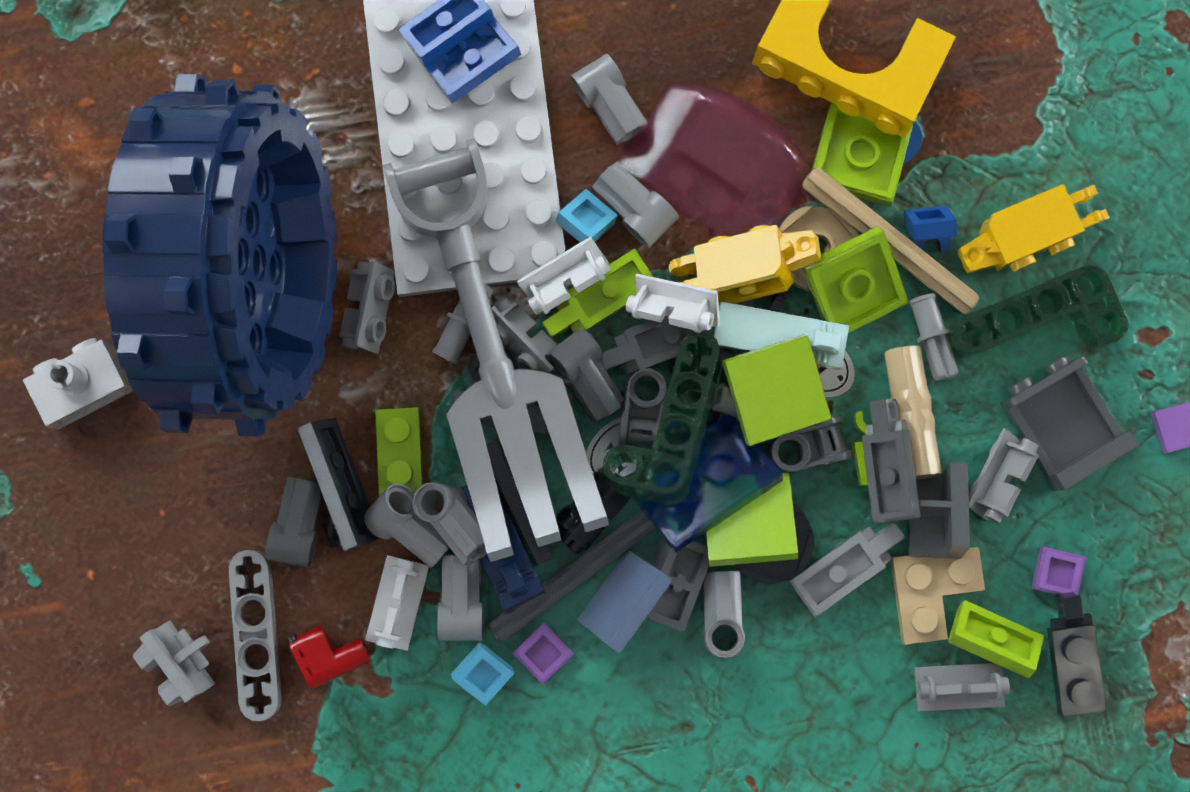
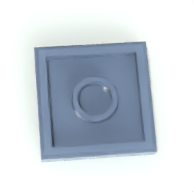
(624, 600)

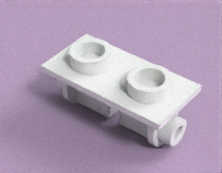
(574, 268)
(684, 304)
(397, 603)

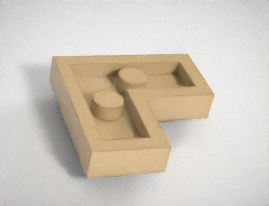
(920, 588)

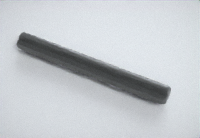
(573, 575)

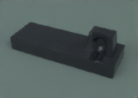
(338, 484)
(512, 498)

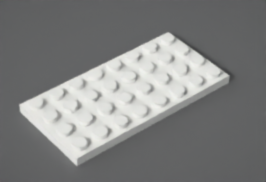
(512, 136)

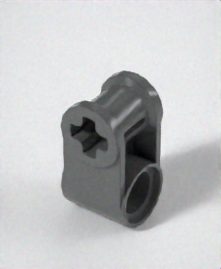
(641, 414)
(815, 444)

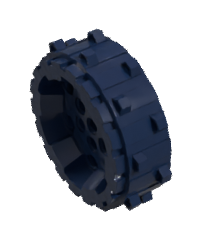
(219, 254)

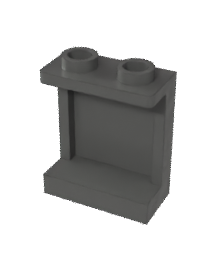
(1067, 423)

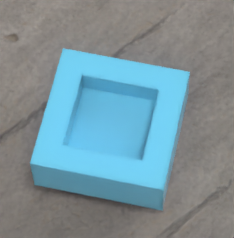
(586, 217)
(482, 673)

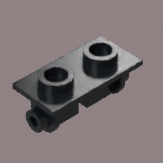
(570, 523)

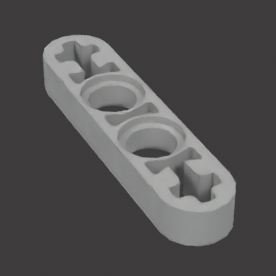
(262, 634)

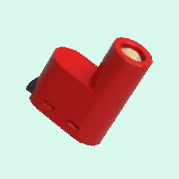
(322, 662)

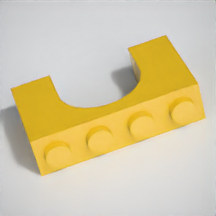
(887, 97)

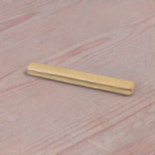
(903, 249)

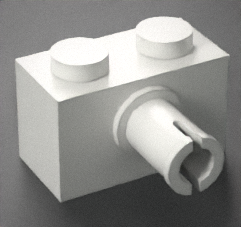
(78, 383)

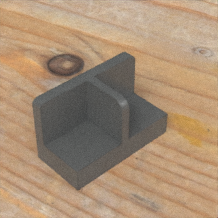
(944, 514)

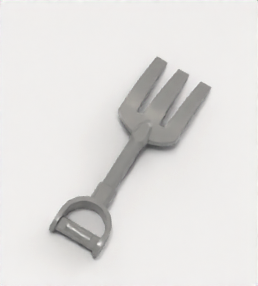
(502, 390)

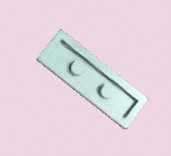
(752, 328)

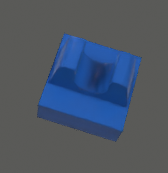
(931, 224)

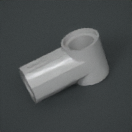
(604, 90)
(643, 212)
(395, 517)
(455, 522)
(722, 608)
(460, 609)

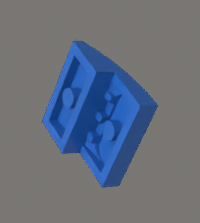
(459, 44)

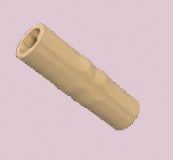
(913, 399)

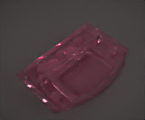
(717, 159)

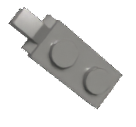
(845, 568)

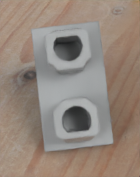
(179, 660)

